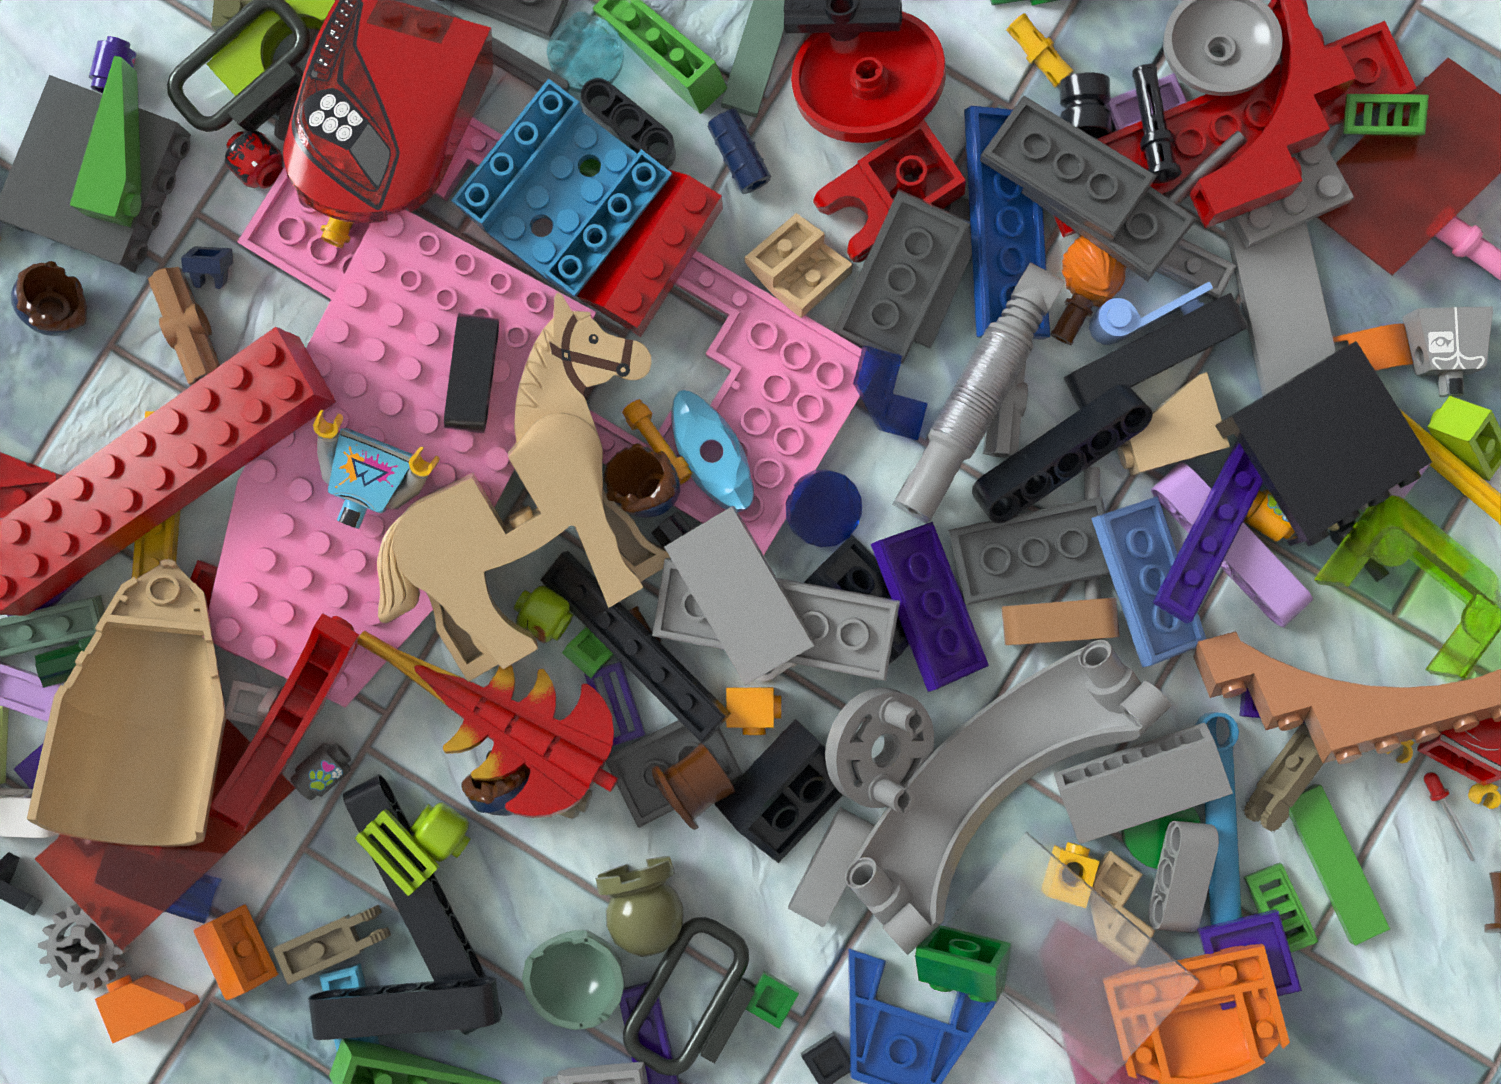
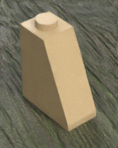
(1178, 430)

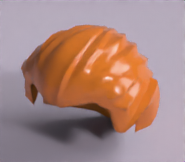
(1092, 272)

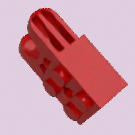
(880, 174)

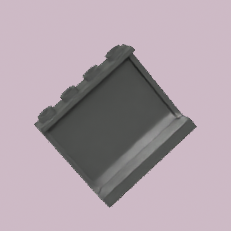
(49, 163)

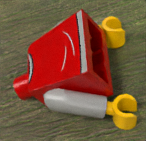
(1470, 753)

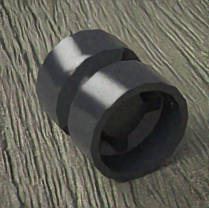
(1085, 101)

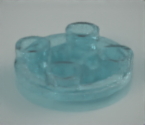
(585, 50)

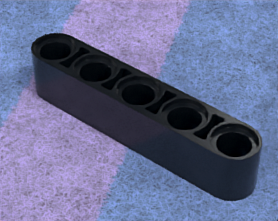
(1158, 350)
(1061, 453)
(404, 1008)

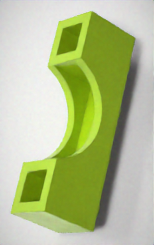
(255, 46)

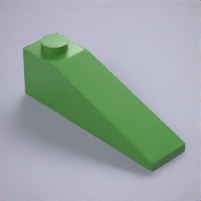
(666, 51)
(111, 166)
(377, 1064)

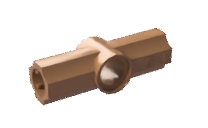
(184, 323)

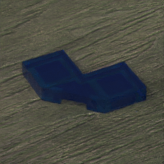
(875, 384)

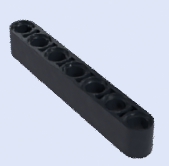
(427, 908)

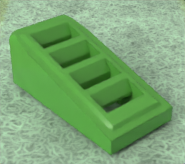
(1417, 114)
(1305, 935)

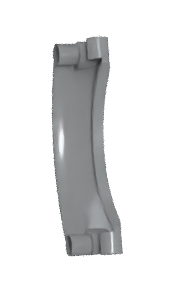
(1051, 715)

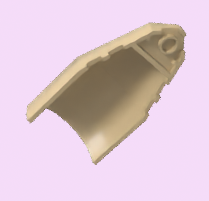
(137, 722)

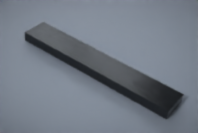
(636, 648)

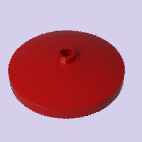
(869, 84)

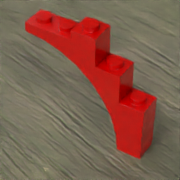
(1297, 122)
(289, 719)

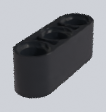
(622, 108)
(471, 373)

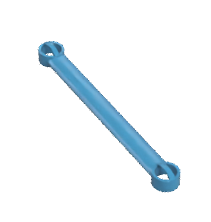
(1221, 812)

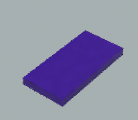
(930, 606)

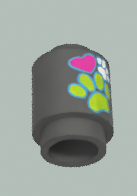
(321, 770)

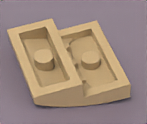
(798, 265)

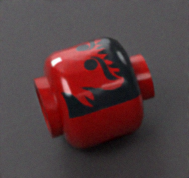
(253, 159)

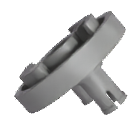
(906, 747)

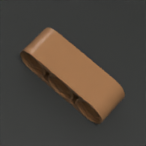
(1060, 621)

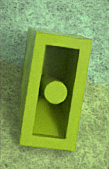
(1469, 434)

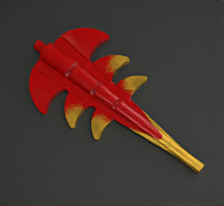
(561, 755)

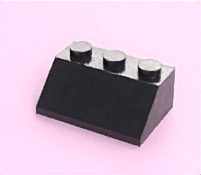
(857, 571)
(782, 793)

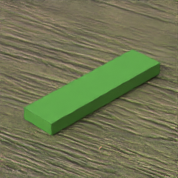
(1337, 866)

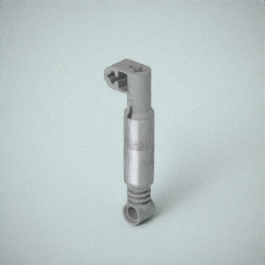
(980, 388)

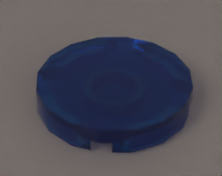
(824, 508)

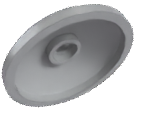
(1239, 30)

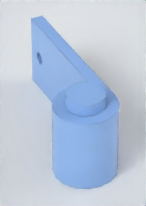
(1120, 319)

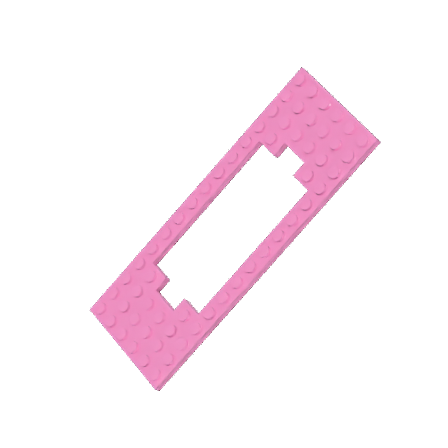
(786, 377)

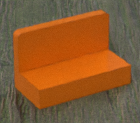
(235, 952)

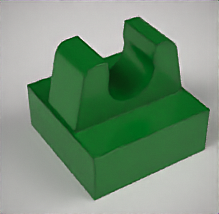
(772, 999)

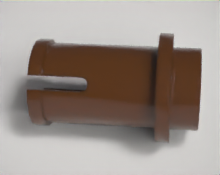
(1072, 318)

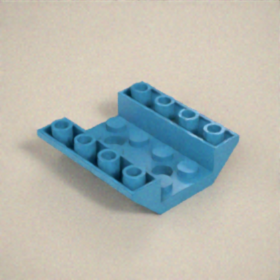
(538, 176)

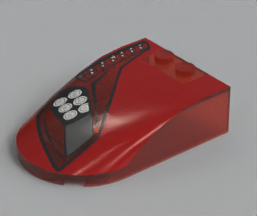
(383, 107)

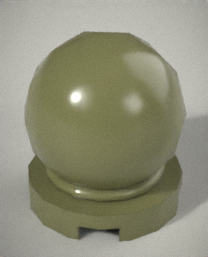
(643, 908)

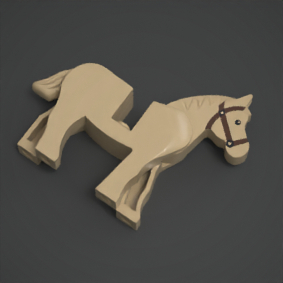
(457, 535)

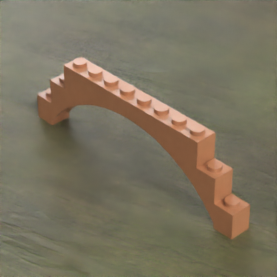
(1342, 714)

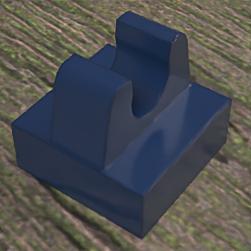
(209, 261)

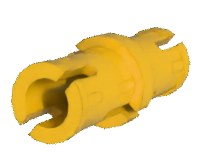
(1039, 50)

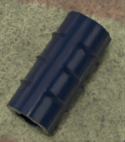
(739, 151)

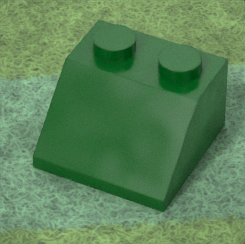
(963, 963)

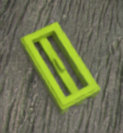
(386, 863)

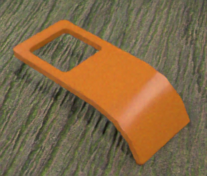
(1382, 345)

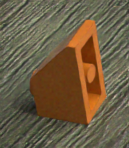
(141, 1004)

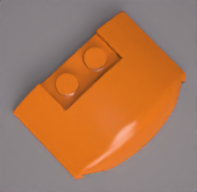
(1212, 1044)

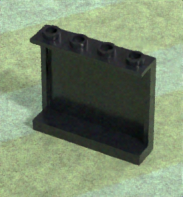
(1328, 443)

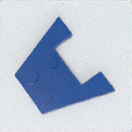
(898, 1043)

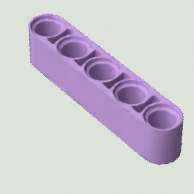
(1248, 559)

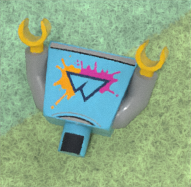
(367, 470)

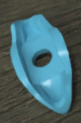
(724, 481)

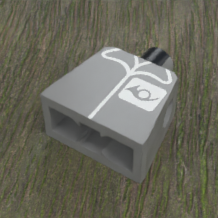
(1449, 344)

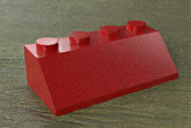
(653, 253)

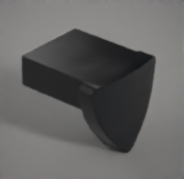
(12, 894)

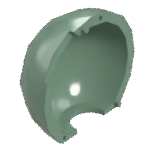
(574, 980)

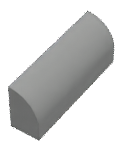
(1143, 783)

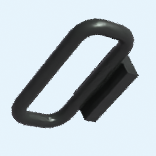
(265, 93)
(720, 1015)

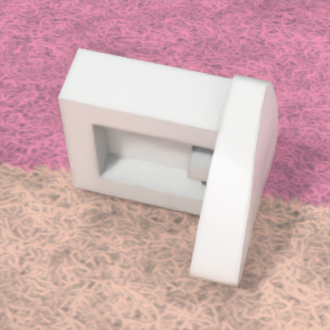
(250, 702)

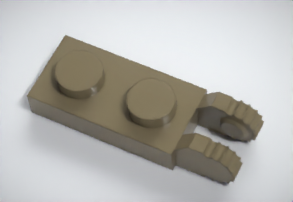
(1284, 781)
(327, 945)

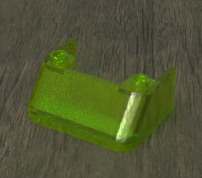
(1399, 532)

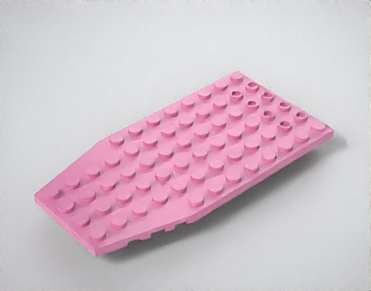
(388, 367)

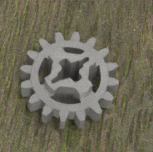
(73, 960)

